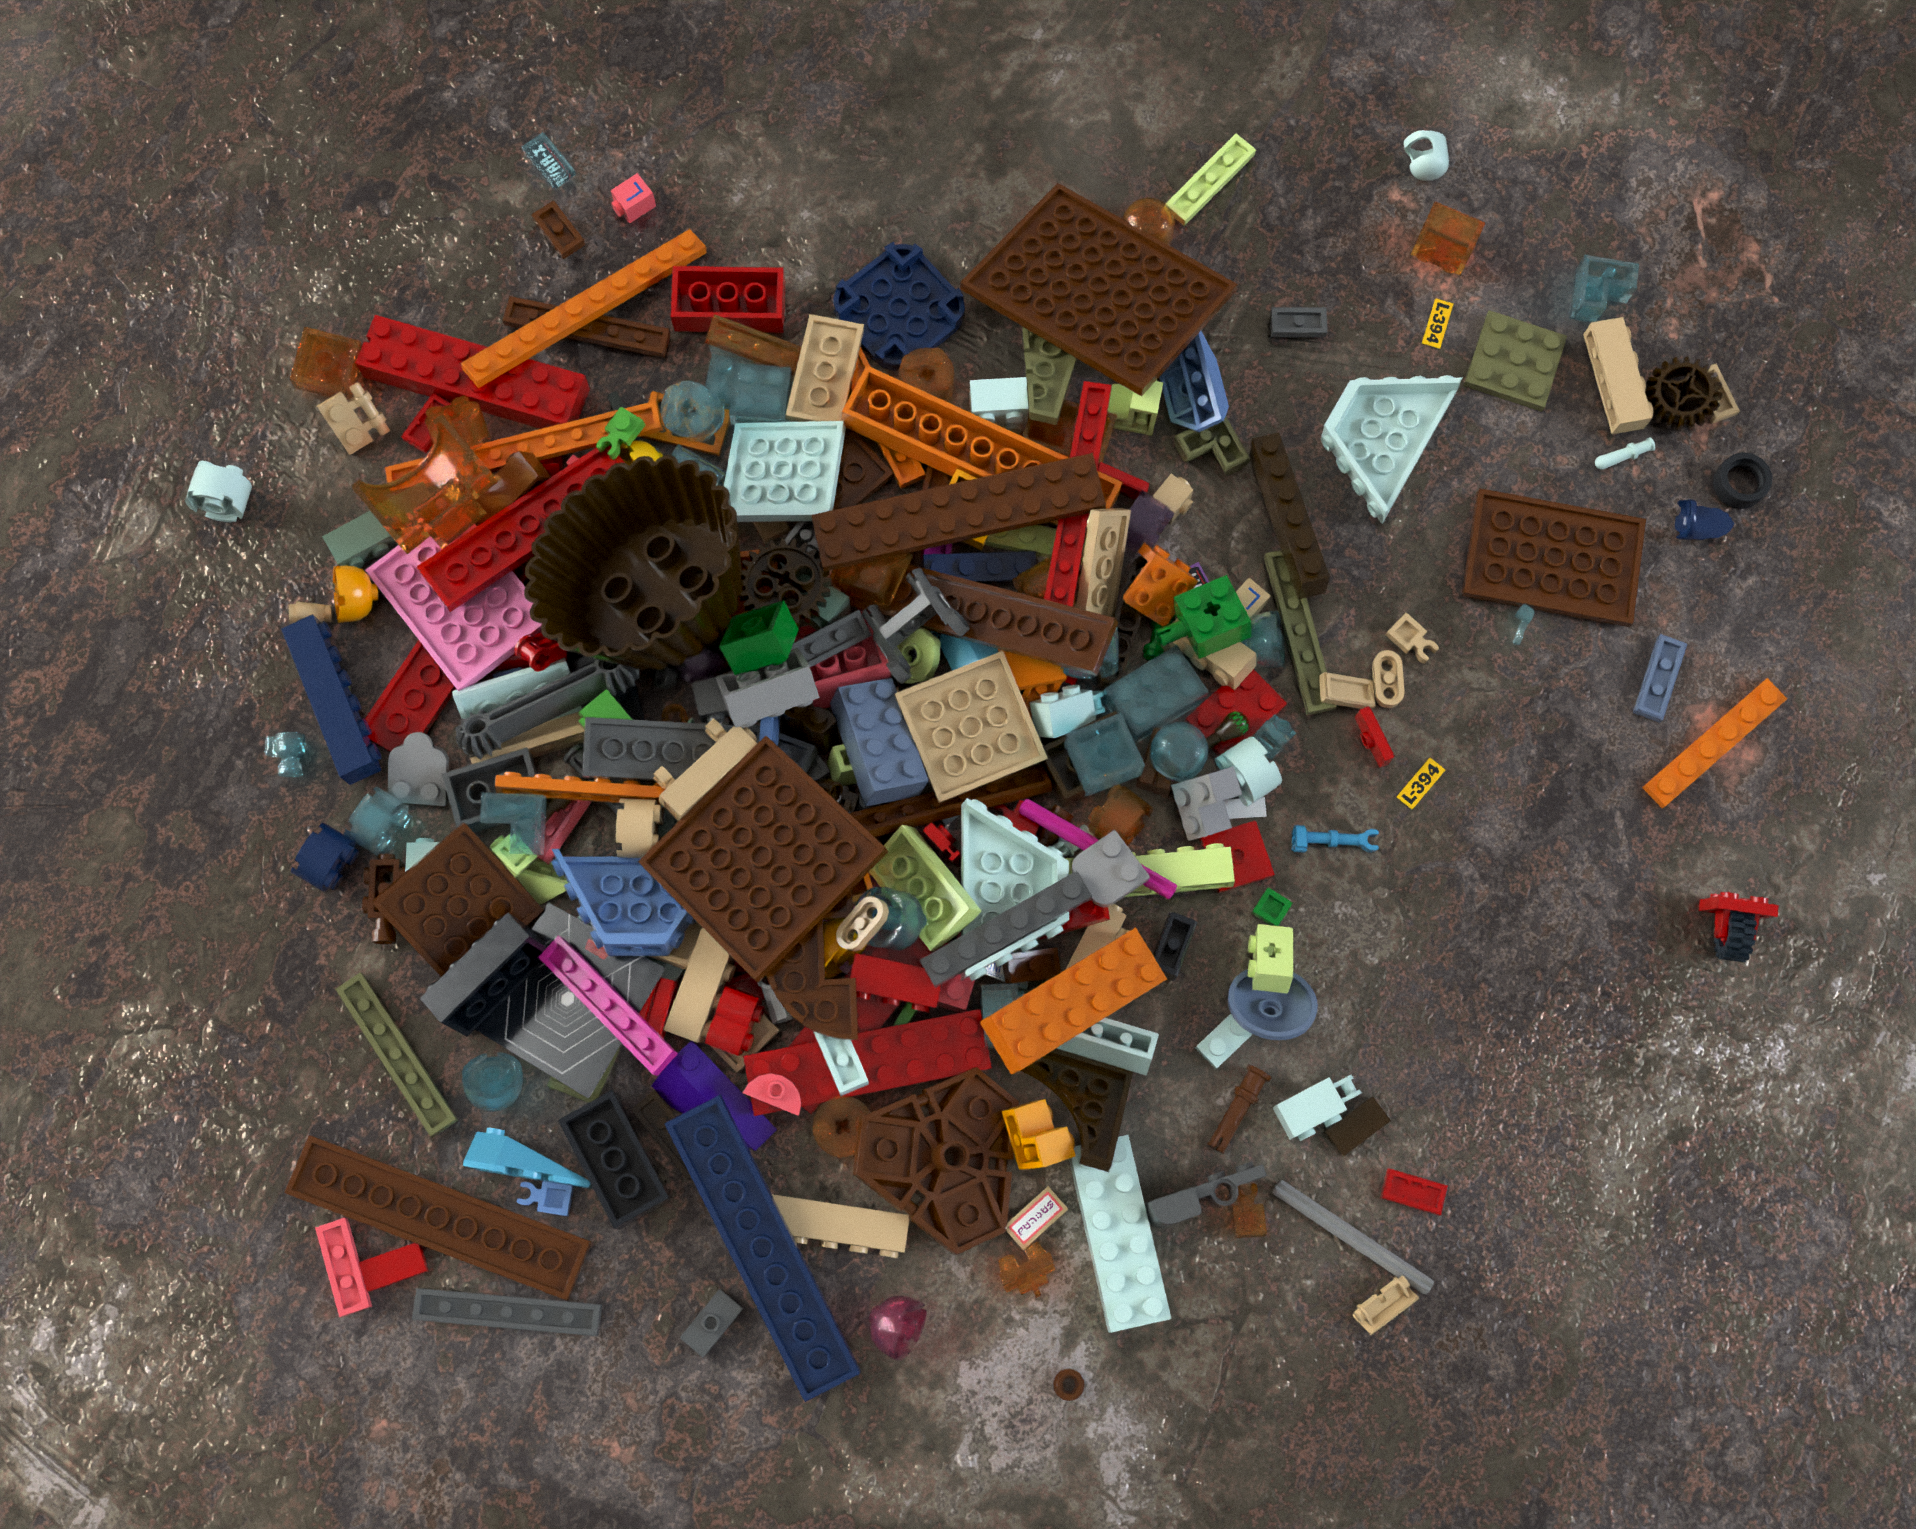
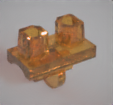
(1028, 1275)

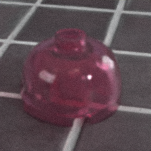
(896, 1324)

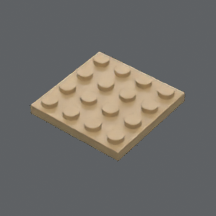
(970, 726)

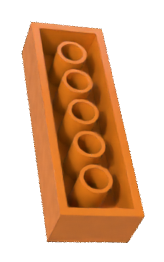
(1073, 1001)

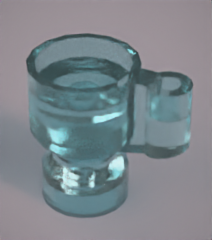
(288, 747)

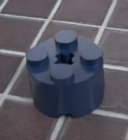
(324, 858)

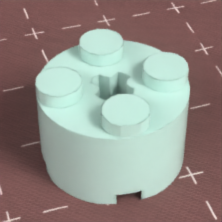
(218, 491)
(1252, 769)

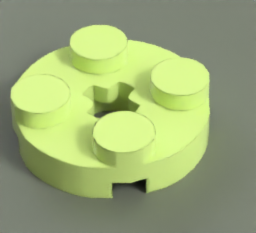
(927, 652)

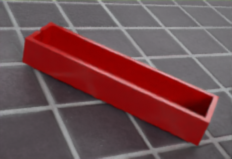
(432, 364)

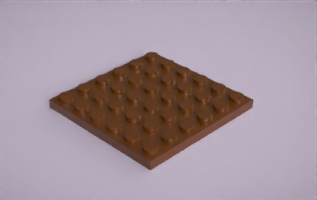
(762, 858)

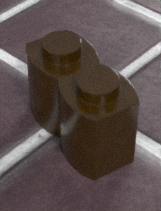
(812, 726)

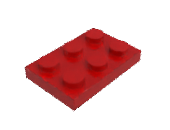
(1252, 697)

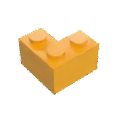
(1034, 1136)

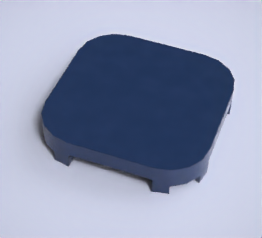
(901, 304)

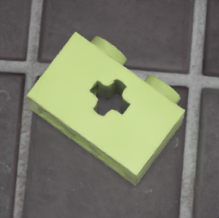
(1272, 958)

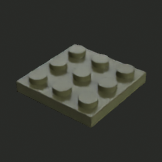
(1515, 361)

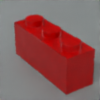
(894, 982)

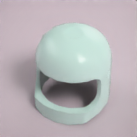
(1430, 163)

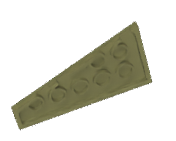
(1047, 377)

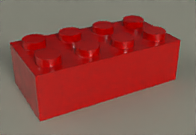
(736, 293)

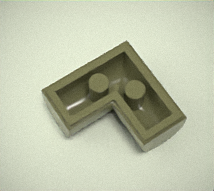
(1220, 440)

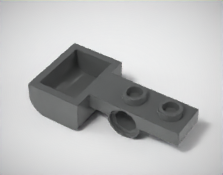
(1185, 1203)

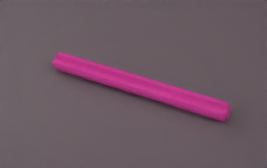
(1084, 840)

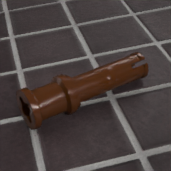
(1245, 1096)

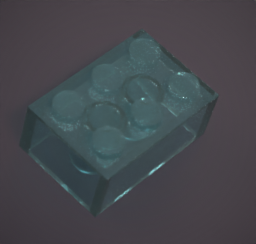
(1156, 693)

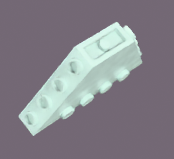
(1383, 430)
(1003, 870)

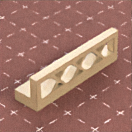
(543, 739)

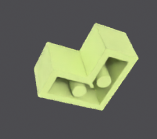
(1133, 411)

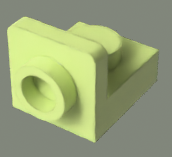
(513, 862)

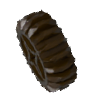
(1694, 397)

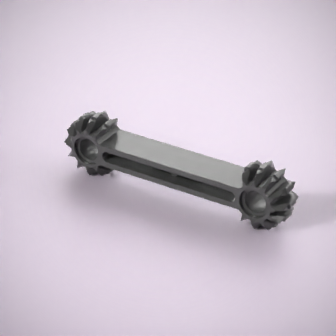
(486, 731)

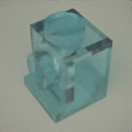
(1278, 732)

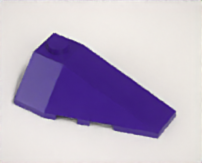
(695, 1079)

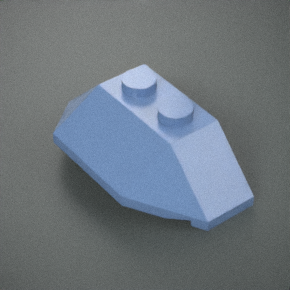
(1195, 387)

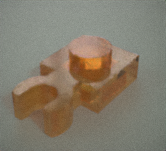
(1249, 1217)

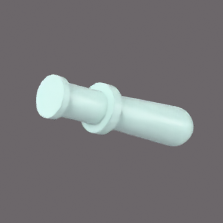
(1631, 451)

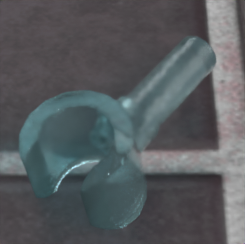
(1524, 614)

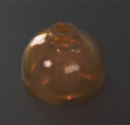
(1151, 217)

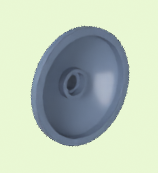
(1289, 1013)

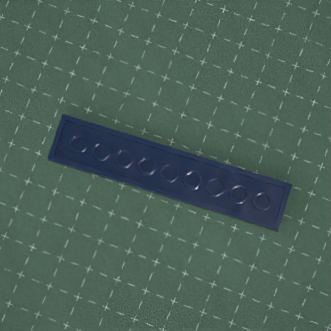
(763, 1248)

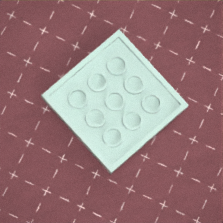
(784, 469)

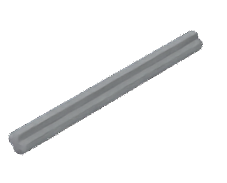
(1352, 1236)

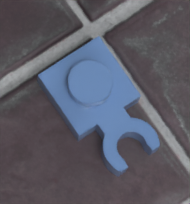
(551, 1198)

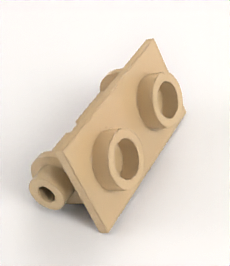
(1383, 1308)

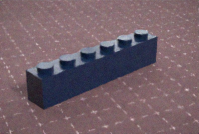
(332, 700)

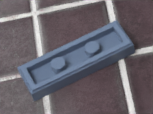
(1660, 678)

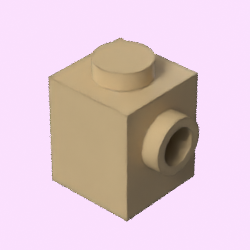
(1176, 494)

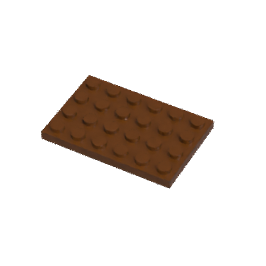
(1554, 557)

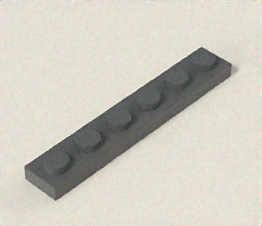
(1006, 929)
(507, 1312)

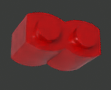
(734, 1021)

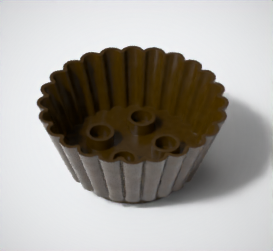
(638, 565)

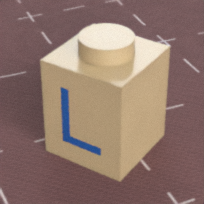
(1252, 597)

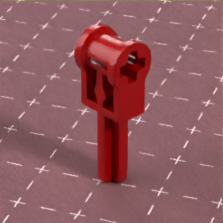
(541, 650)

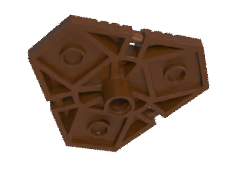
(905, 1152)

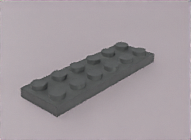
(640, 747)

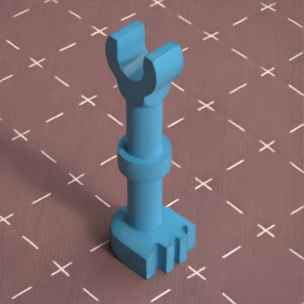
(1302, 837)

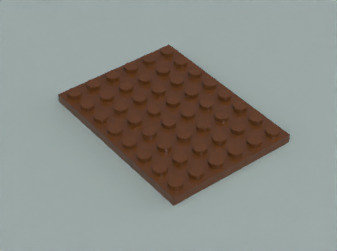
(1099, 288)

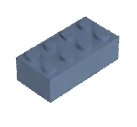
(878, 742)

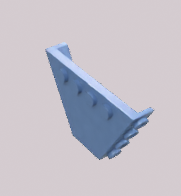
(623, 905)

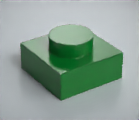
(1272, 907)

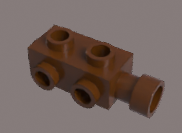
(375, 877)

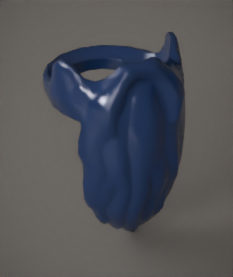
(1701, 522)

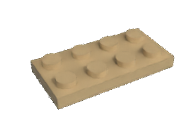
(824, 370)
(1103, 560)

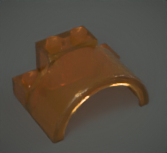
(434, 496)

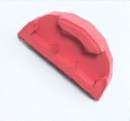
(776, 1091)

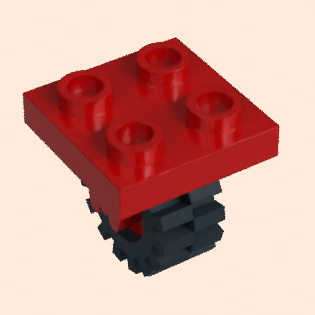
(1736, 922)

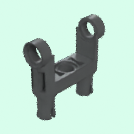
(909, 619)

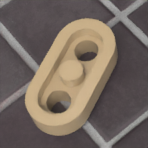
(1388, 680)
(862, 922)

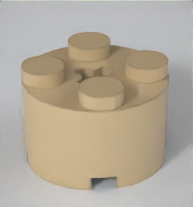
(638, 826)

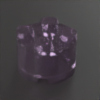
(1146, 518)

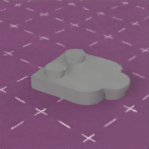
(417, 771)
(1109, 870)

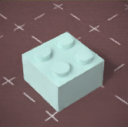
(1001, 402)

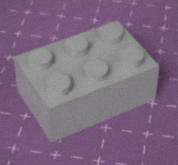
(768, 690)

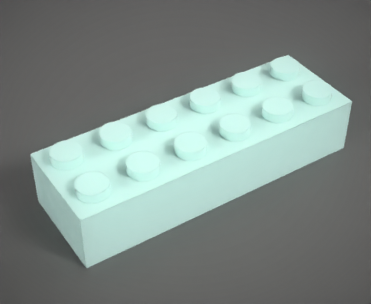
(1120, 1241)

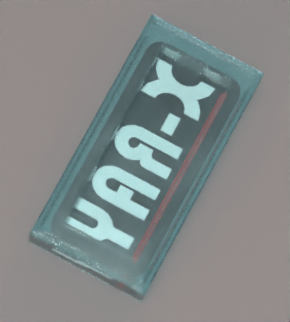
(548, 160)

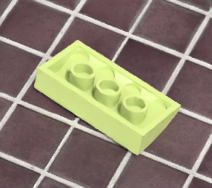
(918, 870)

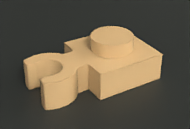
(1409, 635)

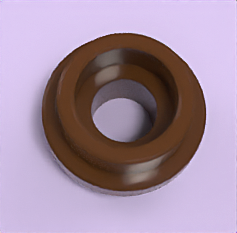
(1078, 1384)

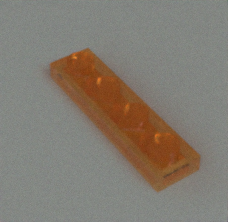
(752, 344)

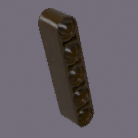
(1126, 635)

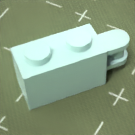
(1065, 711)
(1314, 1106)

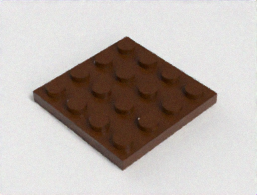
(453, 898)

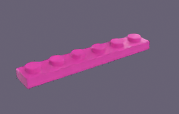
(608, 1005)

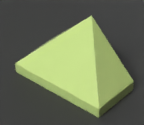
(542, 881)

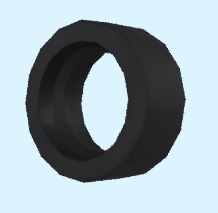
(1756, 466)

